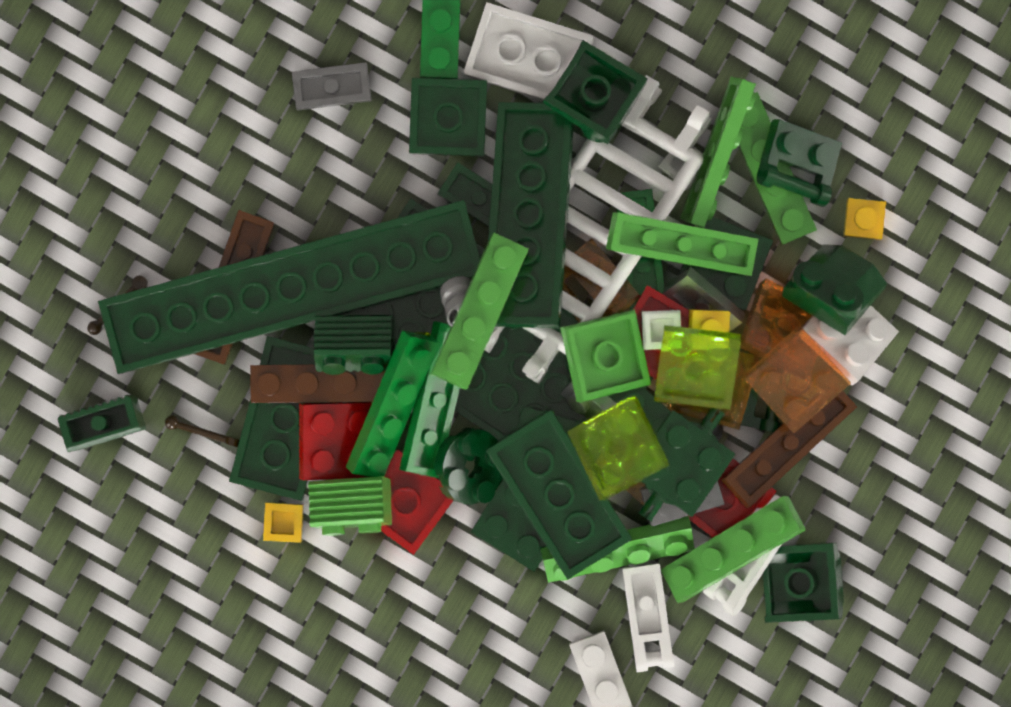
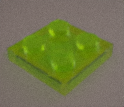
(697, 367)
(618, 448)

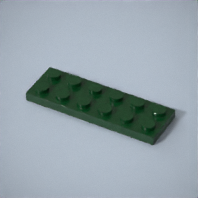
(532, 207)

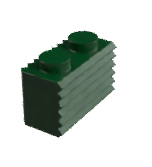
(353, 343)
(101, 423)

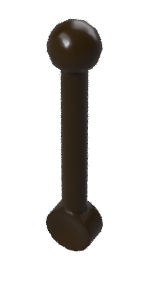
(139, 282)
(173, 423)

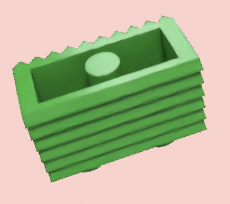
(350, 503)

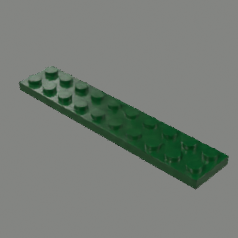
(289, 287)

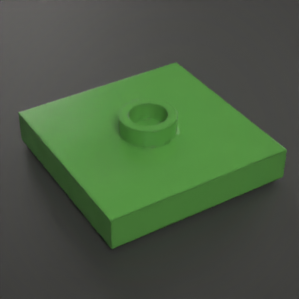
(605, 356)

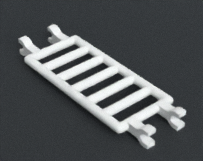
(681, 148)

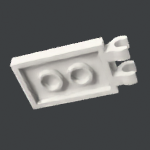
(522, 51)

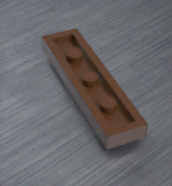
(246, 241)
(307, 385)
(783, 451)

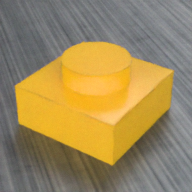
(864, 219)
(709, 320)
(283, 522)

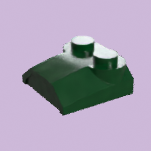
(596, 93)
(835, 286)
(804, 583)

